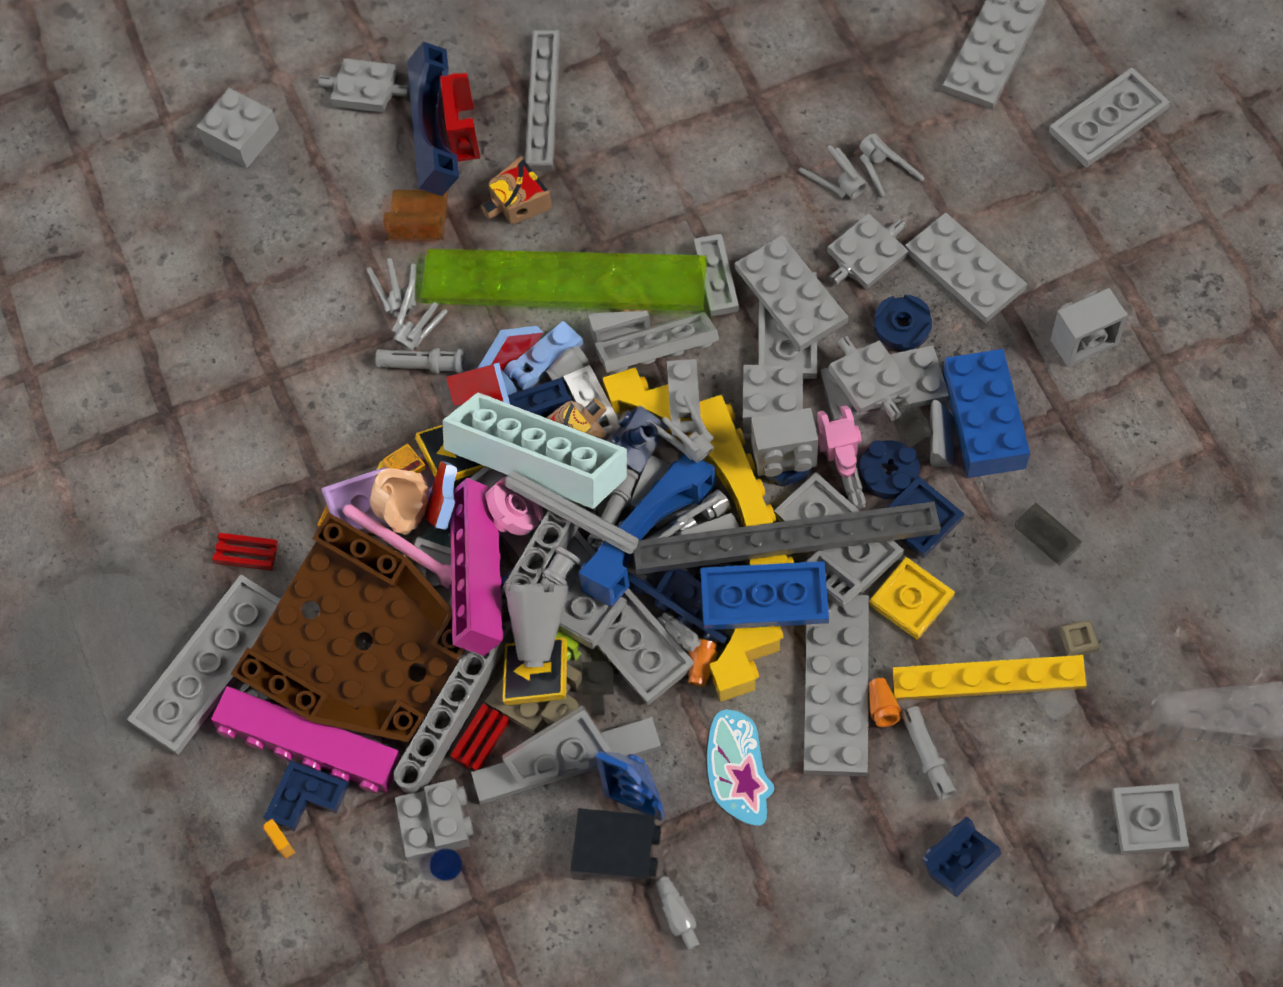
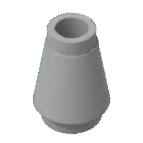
(570, 361)

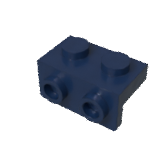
(542, 398)
(960, 857)

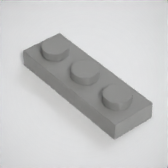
(719, 282)

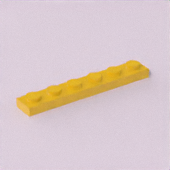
(989, 677)

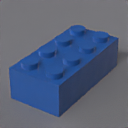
(986, 413)

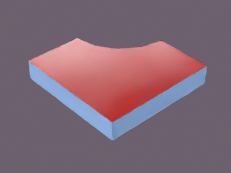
(511, 345)
(484, 380)
(441, 497)

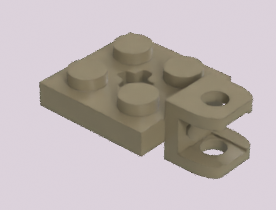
(532, 715)

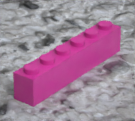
(475, 571)
(312, 743)

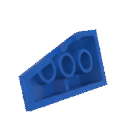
(629, 782)

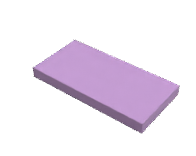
(358, 492)

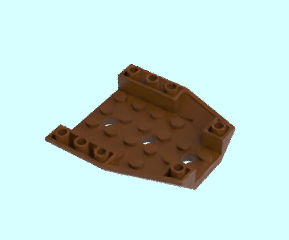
(316, 662)

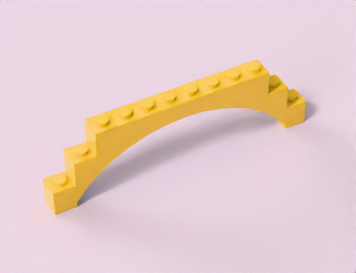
(734, 671)

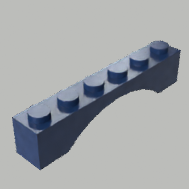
(434, 160)

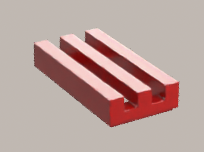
(222, 547)
(471, 730)

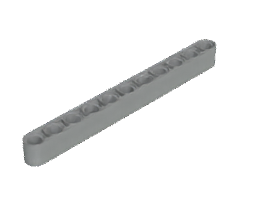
(474, 684)

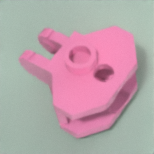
(839, 440)

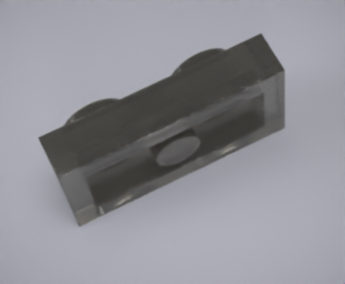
(1047, 534)

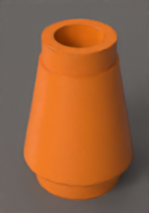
(702, 657)
(883, 705)

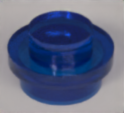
(445, 865)

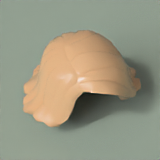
(399, 499)

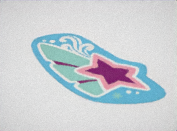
(737, 767)

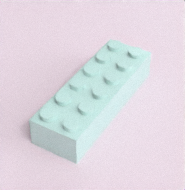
(535, 447)

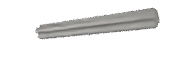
(572, 512)

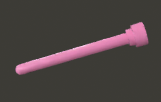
(442, 571)

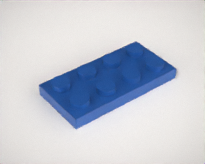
(764, 595)

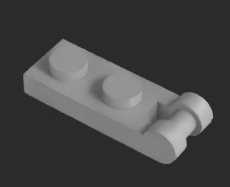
(681, 381)

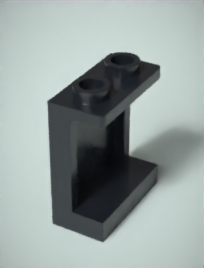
(615, 845)

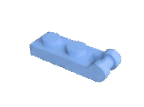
(542, 356)

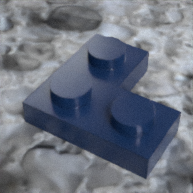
(304, 786)

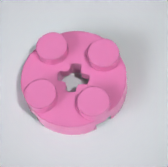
(506, 517)

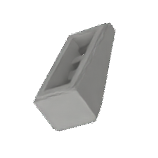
(614, 324)
(837, 573)

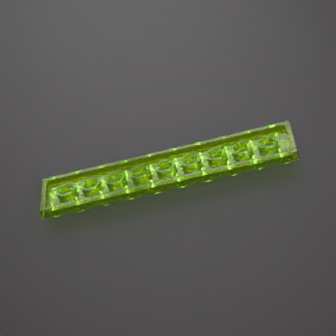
(565, 279)

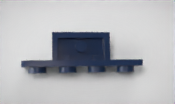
(682, 594)

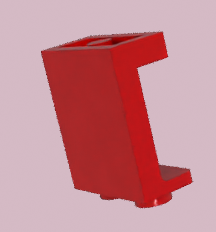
(461, 133)

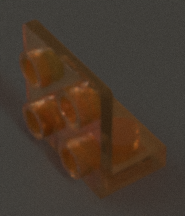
(416, 215)

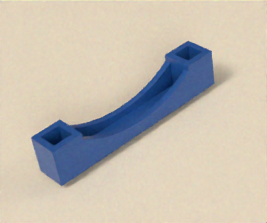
(684, 483)

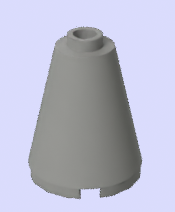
(535, 619)

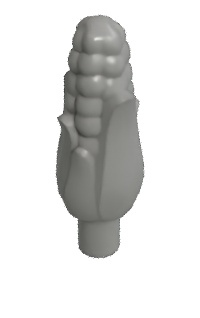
(677, 913)

